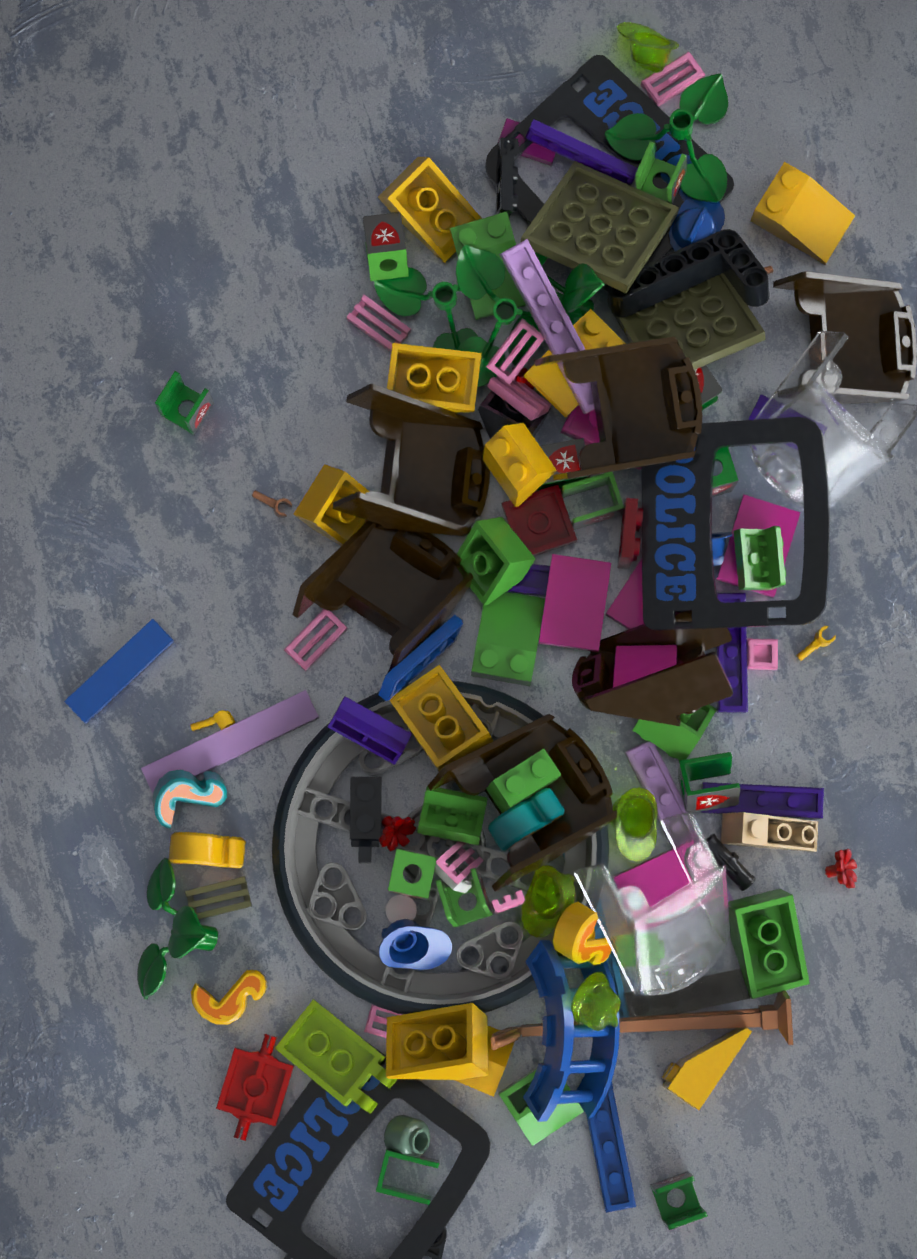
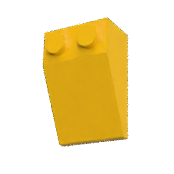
(428, 205)
(802, 214)
(435, 376)
(549, 379)
(440, 718)
(438, 1044)
(700, 1071)

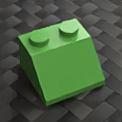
(494, 558)
(677, 740)

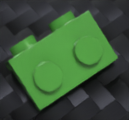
(759, 558)
(452, 815)

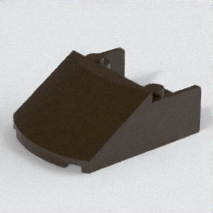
(880, 331)
(642, 404)
(430, 470)
(392, 579)
(663, 694)
(580, 789)

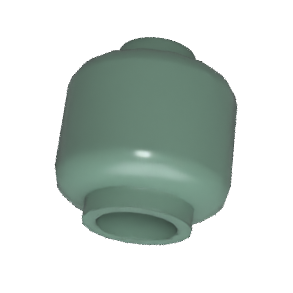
(407, 1136)

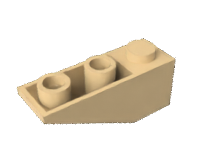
(769, 832)

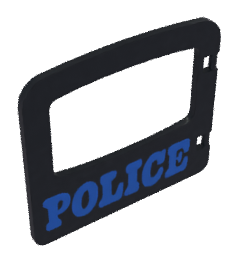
(597, 109)
(679, 531)
(316, 1138)

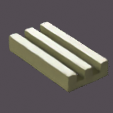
(233, 882)

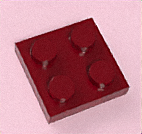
(541, 521)
(629, 544)

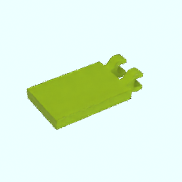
(333, 1056)

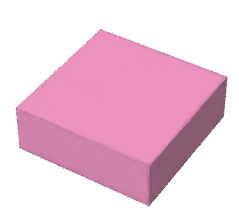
(762, 654)

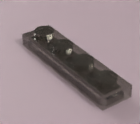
(703, 993)

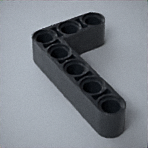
(692, 265)

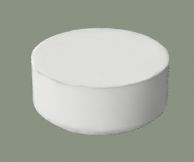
(400, 908)

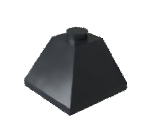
(498, 413)

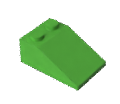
(495, 236)
(508, 639)
(768, 942)

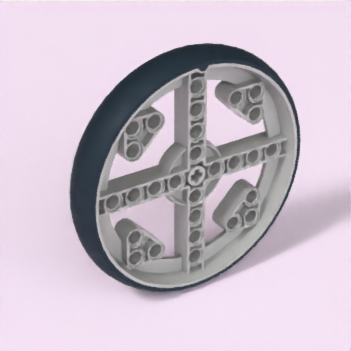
(326, 935)

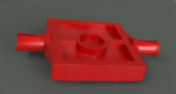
(255, 1087)

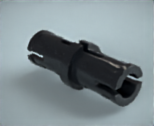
(741, 876)

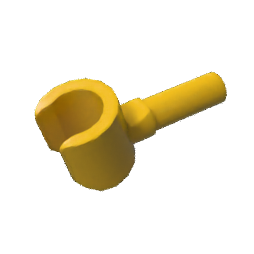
(818, 642)
(222, 718)

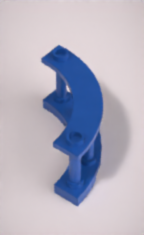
(558, 1037)

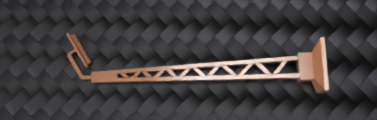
(765, 1016)

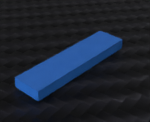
(420, 658)
(119, 671)
(611, 1156)

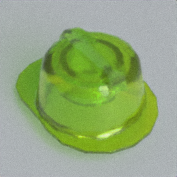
(647, 46)
(636, 824)
(546, 900)
(596, 1003)

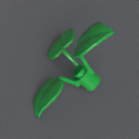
(702, 101)
(479, 274)
(578, 290)
(404, 299)
(185, 933)

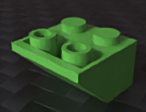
(534, 1130)

